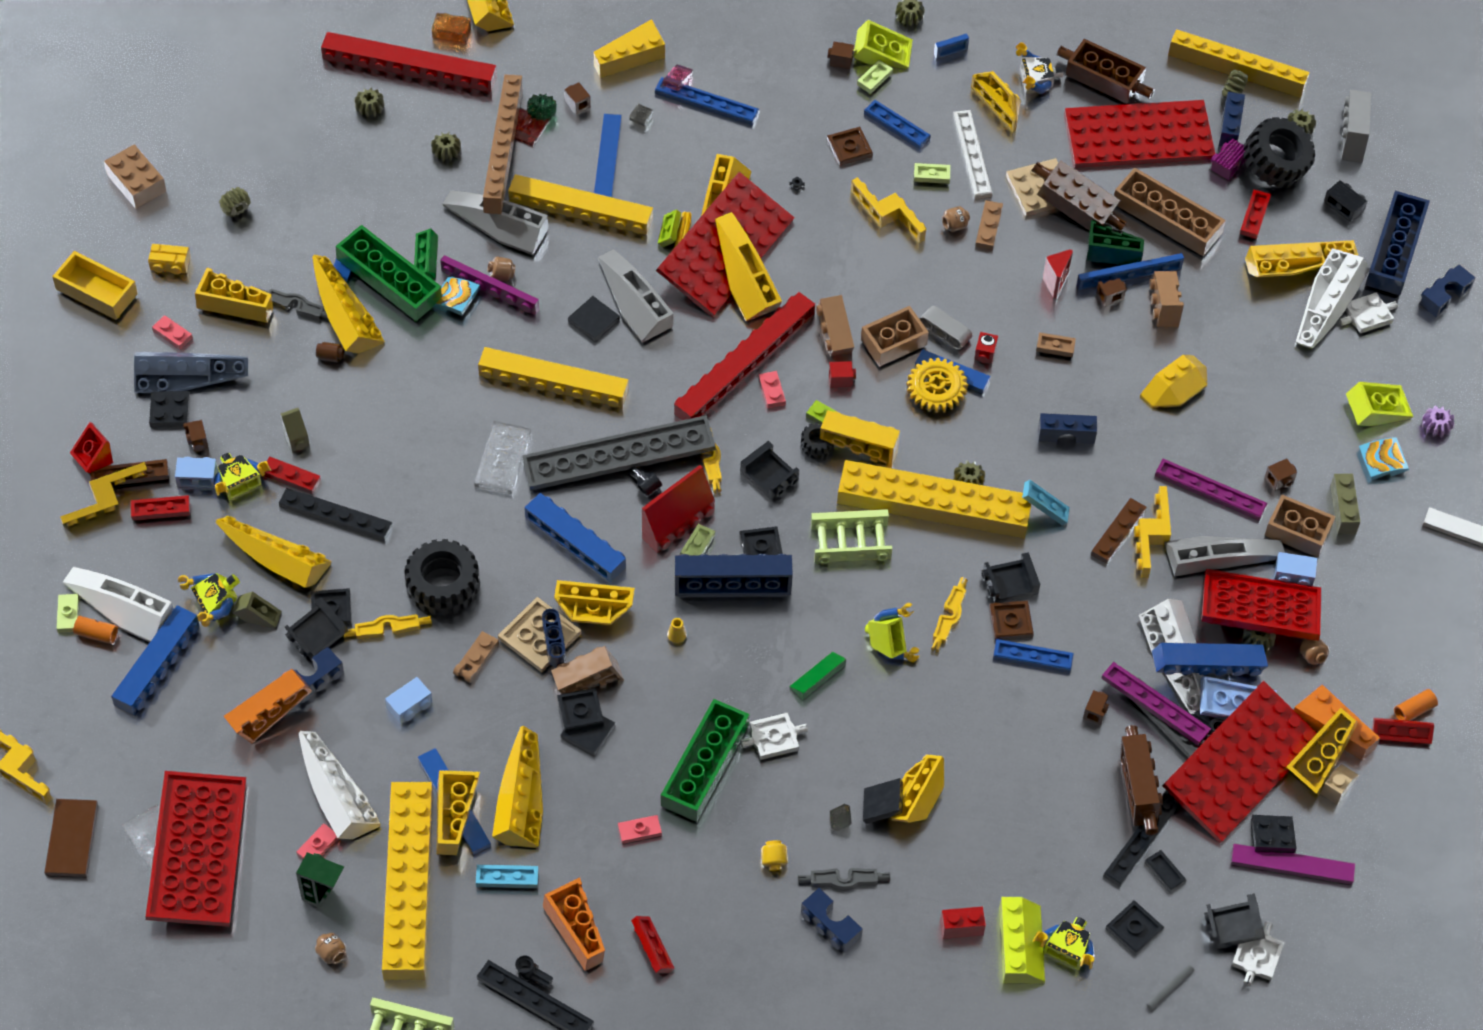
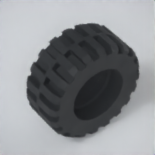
(1267, 164)
(442, 598)

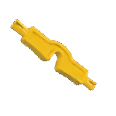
(712, 468)
(945, 622)
(398, 625)

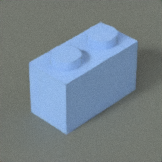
(196, 472)
(1295, 568)
(409, 700)

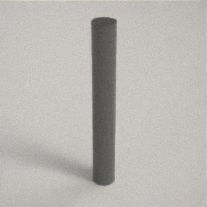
(1170, 987)

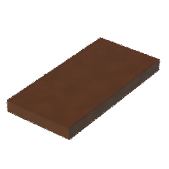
(71, 838)

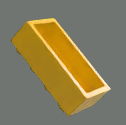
(95, 285)

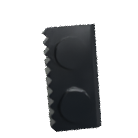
(1345, 200)

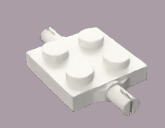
(1368, 313)
(774, 736)
(1258, 956)

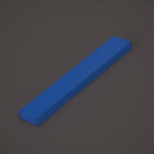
(710, 102)
(608, 154)
(1130, 271)
(473, 832)

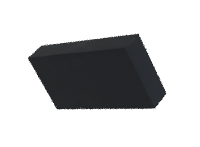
(1165, 871)

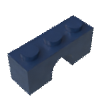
(1232, 117)
(1455, 281)
(1054, 425)
(327, 668)
(841, 933)

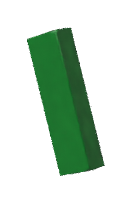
(426, 252)
(818, 675)

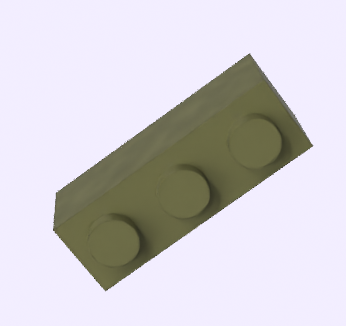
(1345, 503)

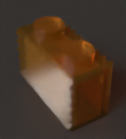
(451, 27)

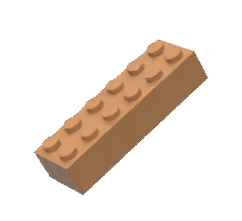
(1169, 211)

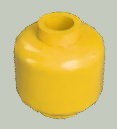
(774, 855)

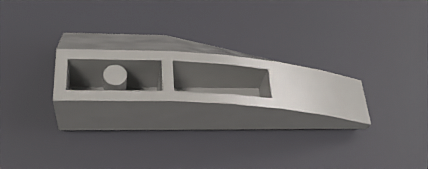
(515, 227)
(635, 297)
(1214, 553)

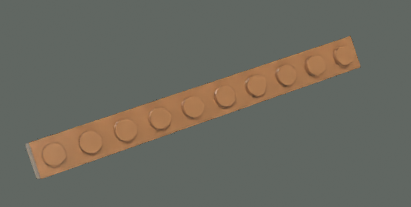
(502, 144)

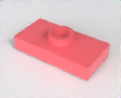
(639, 829)
(318, 842)

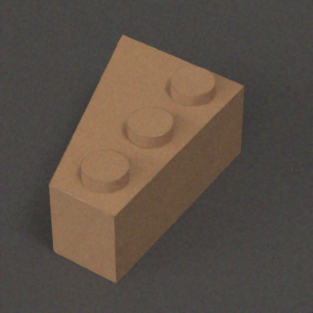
(1166, 299)
(835, 325)
(587, 671)

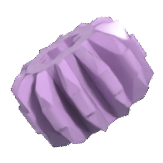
(1438, 421)

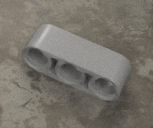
(946, 327)

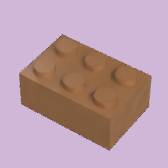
(135, 176)
(894, 336)
(1300, 526)

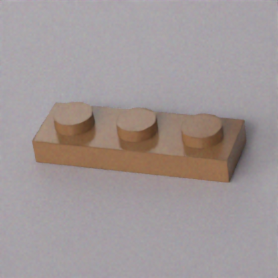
(989, 225)

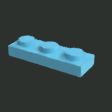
(1045, 502)
(507, 876)

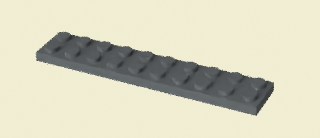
(618, 452)

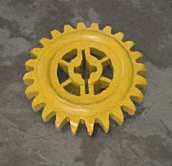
(937, 394)

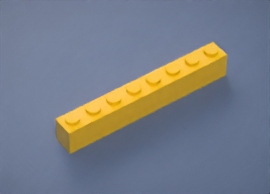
(1226, 59)
(580, 204)
(553, 377)

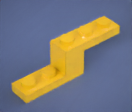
(888, 210)
(103, 494)
(1152, 531)
(17, 763)

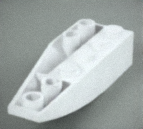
(1330, 295)
(120, 602)
(1170, 624)
(336, 791)

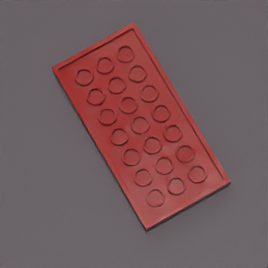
(1139, 133)
(697, 260)
(1239, 762)
(196, 849)

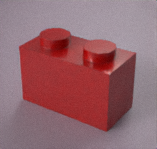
(962, 922)

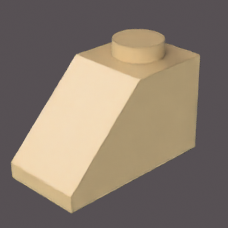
(1338, 783)

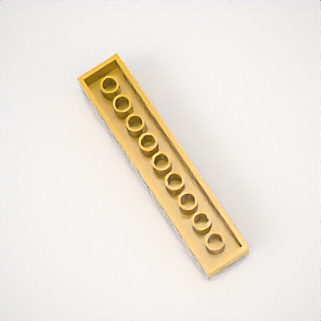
(934, 499)
(407, 881)

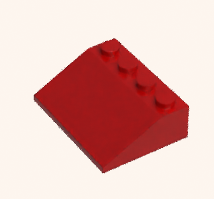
(677, 510)

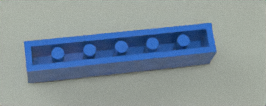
(575, 537)
(1209, 658)
(155, 660)

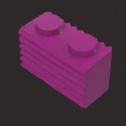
(1229, 159)

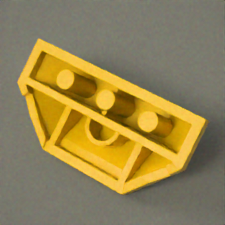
(998, 97)
(1176, 383)
(593, 602)
(921, 788)

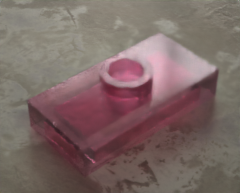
(677, 77)

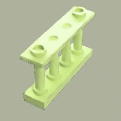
(856, 520)
(404, 1014)

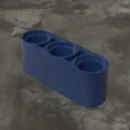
(553, 629)

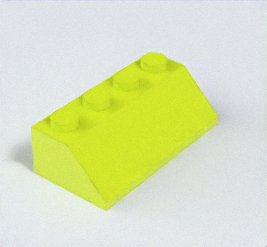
(1020, 955)

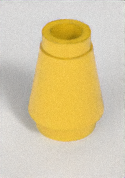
(677, 631)

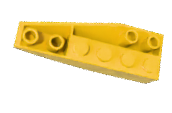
(491, 14)
(723, 171)
(1292, 258)
(745, 270)
(345, 311)
(275, 553)
(520, 794)

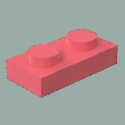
(172, 332)
(772, 389)

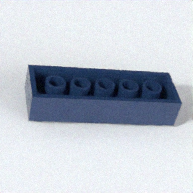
(1397, 243)
(733, 574)

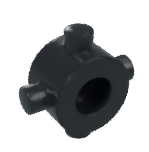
(797, 183)

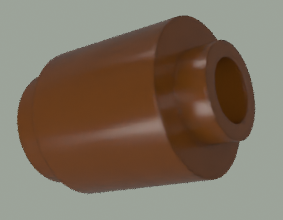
(329, 351)

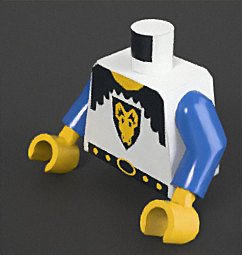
(1036, 71)

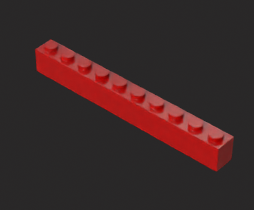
(409, 62)
(745, 358)

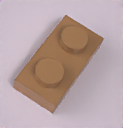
(1055, 344)

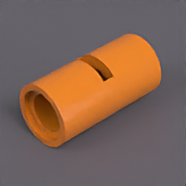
(95, 630)
(1416, 705)

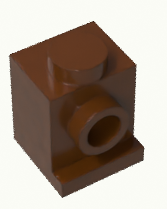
(1111, 291)
(196, 435)
(1096, 707)

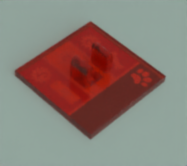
(529, 129)

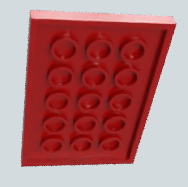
(1261, 604)

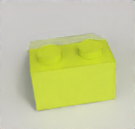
(882, 44)
(1378, 403)

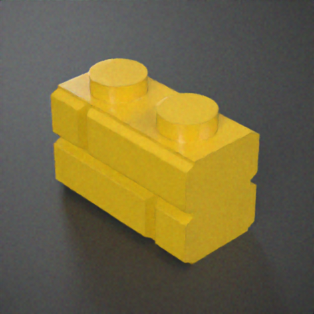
(169, 258)

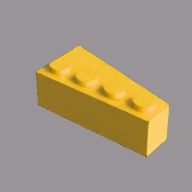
(1322, 753)

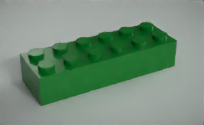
(388, 272)
(705, 760)

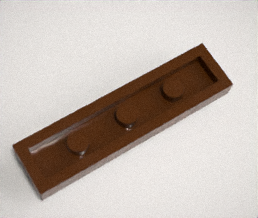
(155, 471)
(1118, 531)

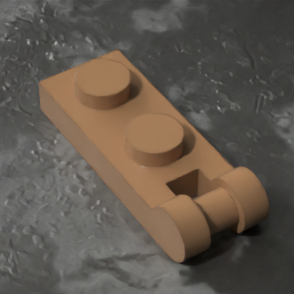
(476, 656)

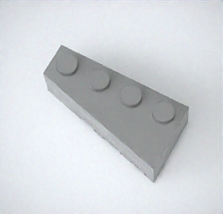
(1356, 125)

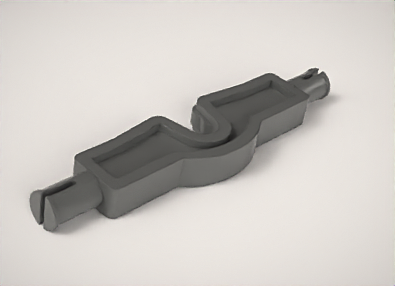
(303, 308)
(855, 878)

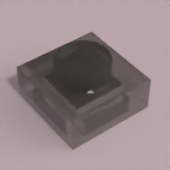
(641, 115)
(840, 817)

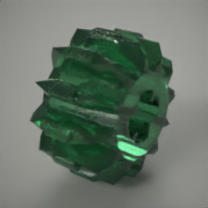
(541, 107)

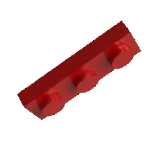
(1255, 214)
(292, 475)
(160, 507)
(1403, 730)
(652, 944)

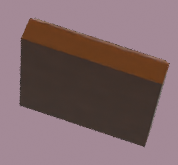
(849, 146)
(1011, 620)

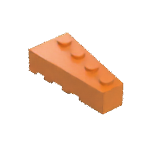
(268, 706)
(1321, 707)
(574, 921)

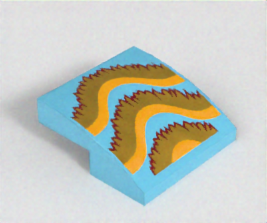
(457, 295)
(1383, 457)

